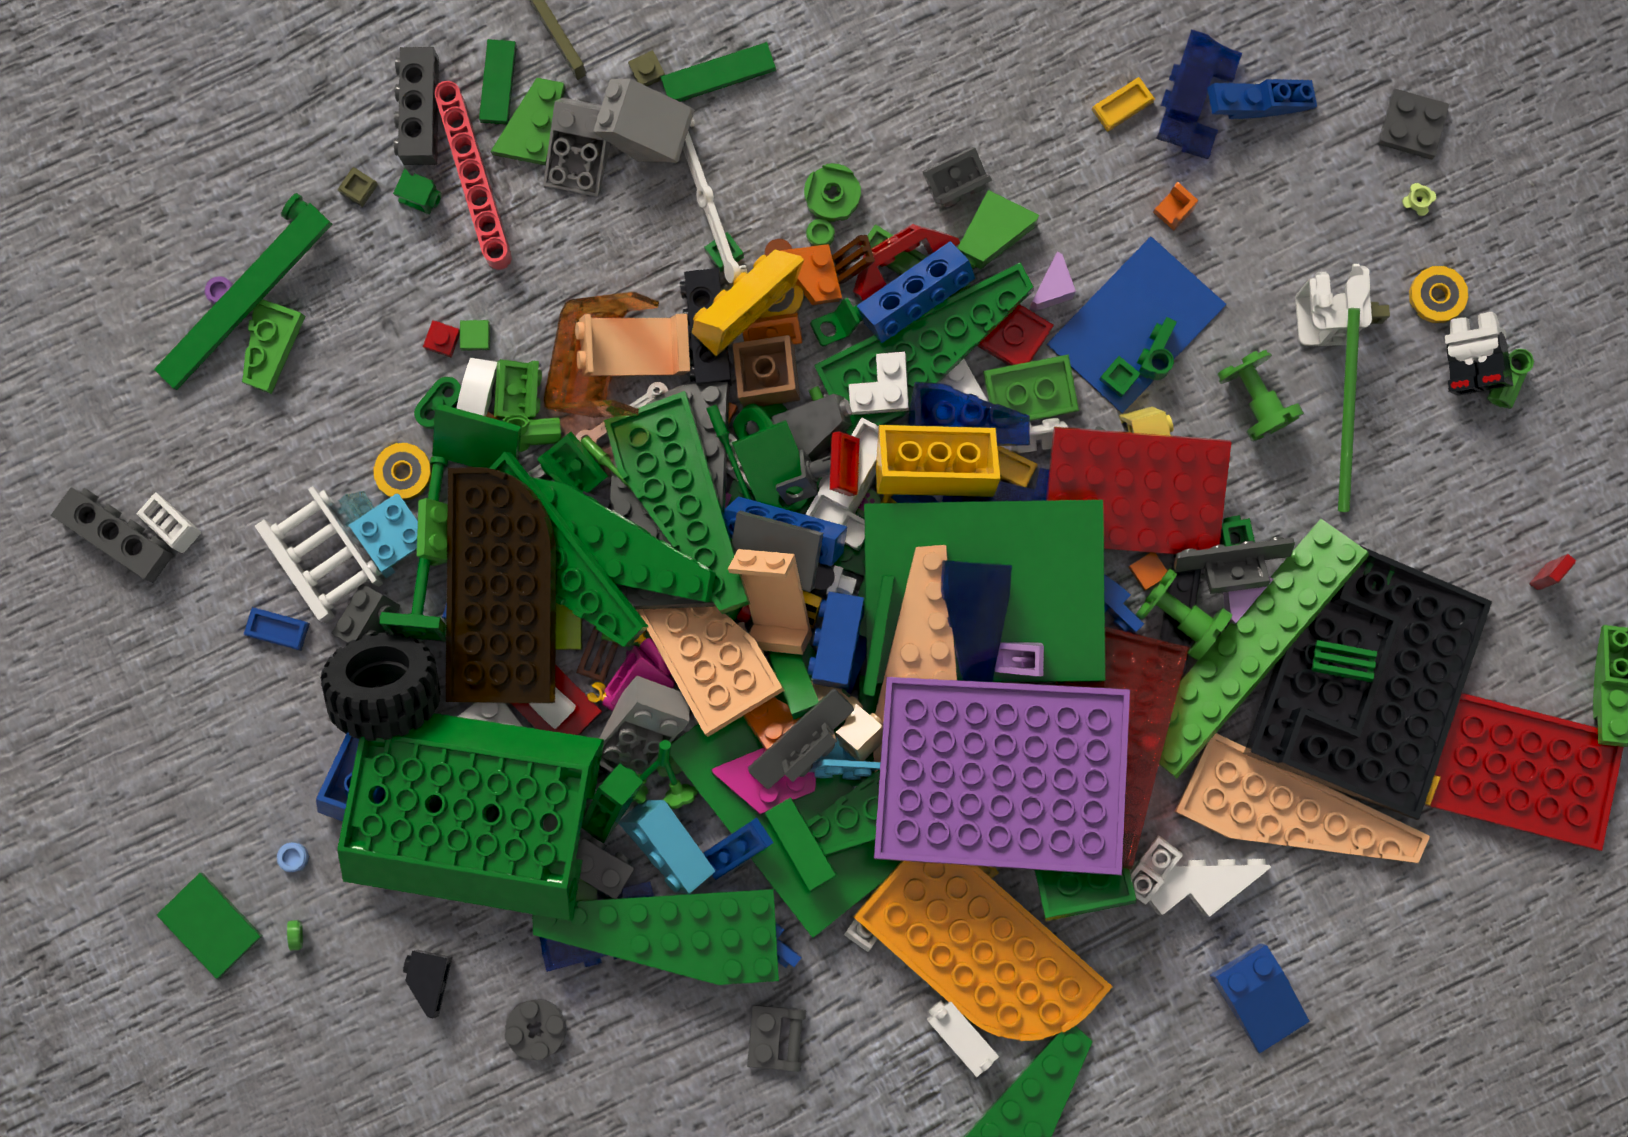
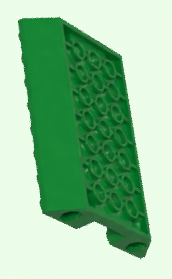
(457, 849)

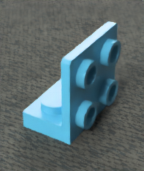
(387, 533)
(841, 762)

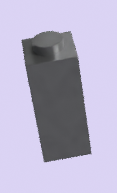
(815, 423)

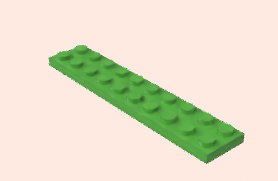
(1258, 641)

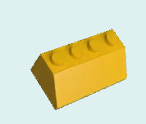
(746, 300)
(937, 461)

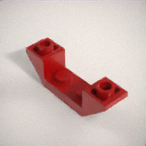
(871, 280)

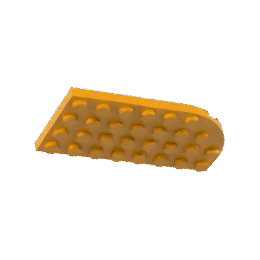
(982, 950)

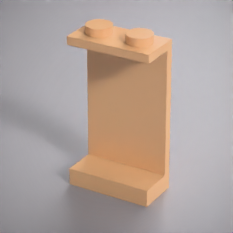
(633, 346)
(774, 599)

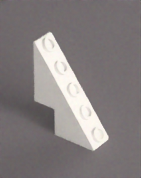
(1206, 885)

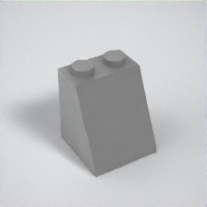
(643, 121)

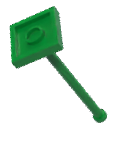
(416, 623)

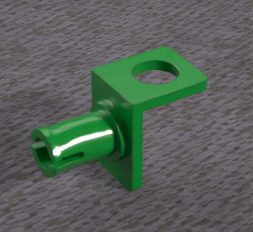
(844, 319)

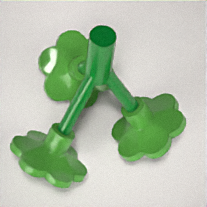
(679, 793)

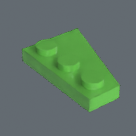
(530, 127)
(270, 342)

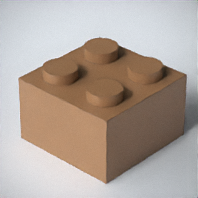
(766, 371)

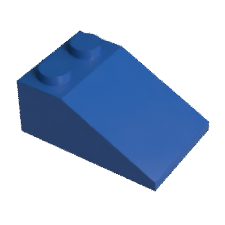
(335, 789)
(1260, 997)

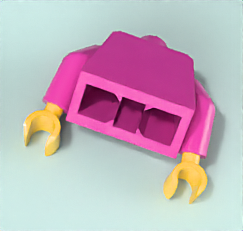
(642, 662)

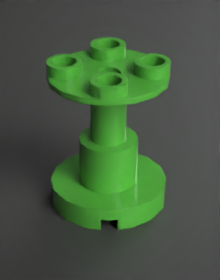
(1265, 404)
(1192, 621)

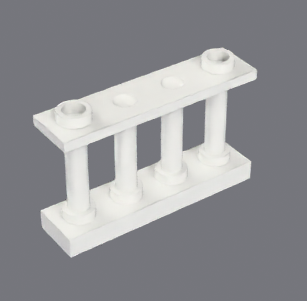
(290, 557)

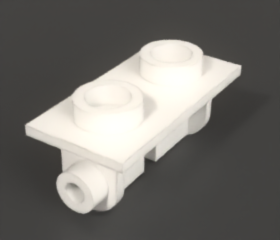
(1040, 432)

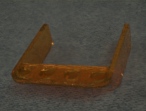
(565, 386)

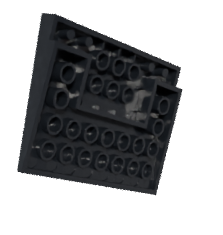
(1383, 734)

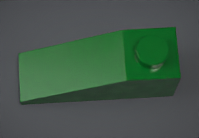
(611, 802)

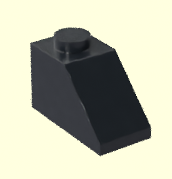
(427, 979)

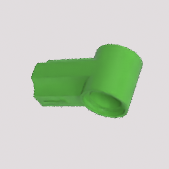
(1506, 396)
(536, 430)

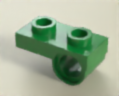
(1160, 336)

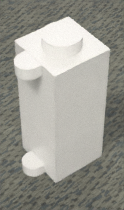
(962, 1037)

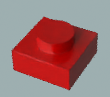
(441, 339)

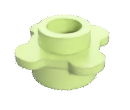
(1425, 193)

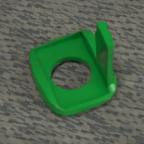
(760, 414)

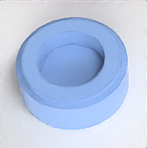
(292, 857)

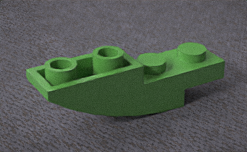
(1611, 686)

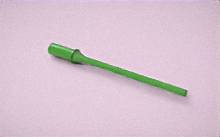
(601, 457)

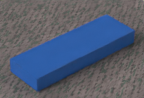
(738, 848)

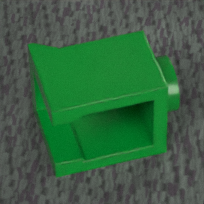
(417, 192)

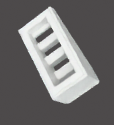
(182, 534)

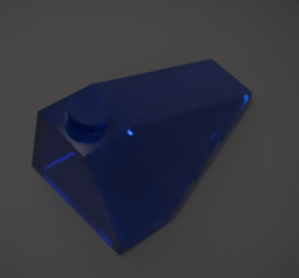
(946, 407)
(977, 610)

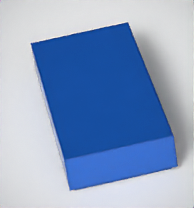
(276, 629)

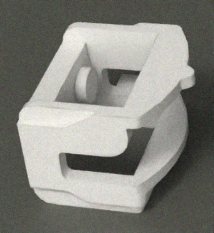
(1324, 317)

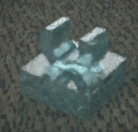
(354, 506)

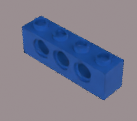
(916, 291)
(833, 537)

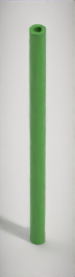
(1349, 409)

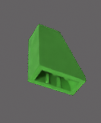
(995, 229)

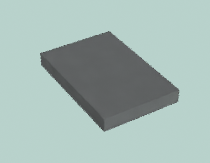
(770, 535)

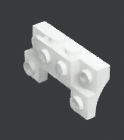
(840, 507)

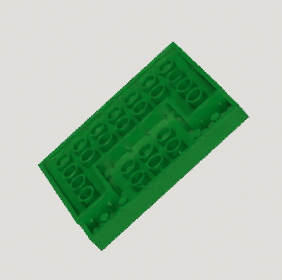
(1054, 572)
(855, 867)

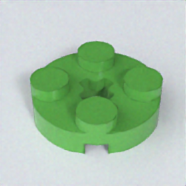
(823, 179)

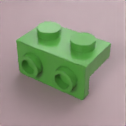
(517, 389)
(432, 531)

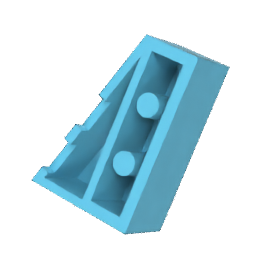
(667, 845)

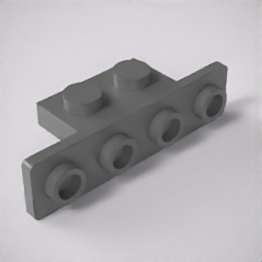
(1236, 565)
(803, 742)

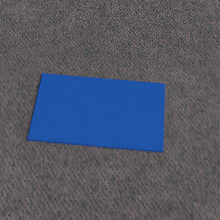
(1125, 313)

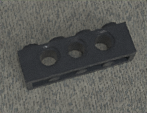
(706, 284)

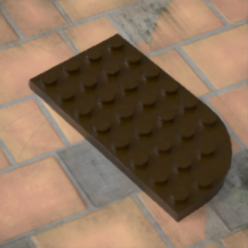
(499, 590)

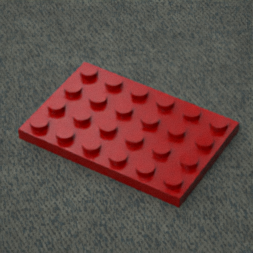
(1153, 487)
(1527, 772)

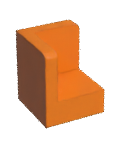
(1176, 206)

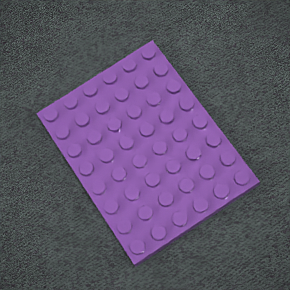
(1003, 775)

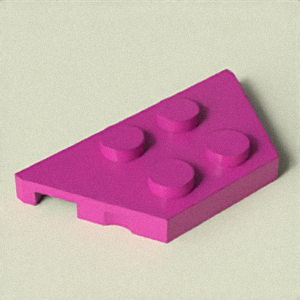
(745, 786)

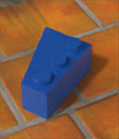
(836, 640)

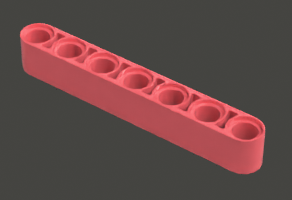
(467, 163)

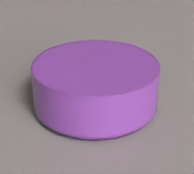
(217, 288)

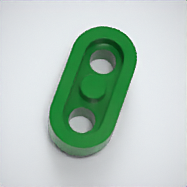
(434, 397)

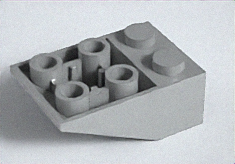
(575, 152)
(641, 721)

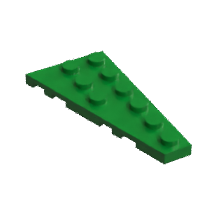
(1039, 1093)

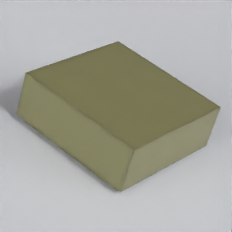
(357, 187)

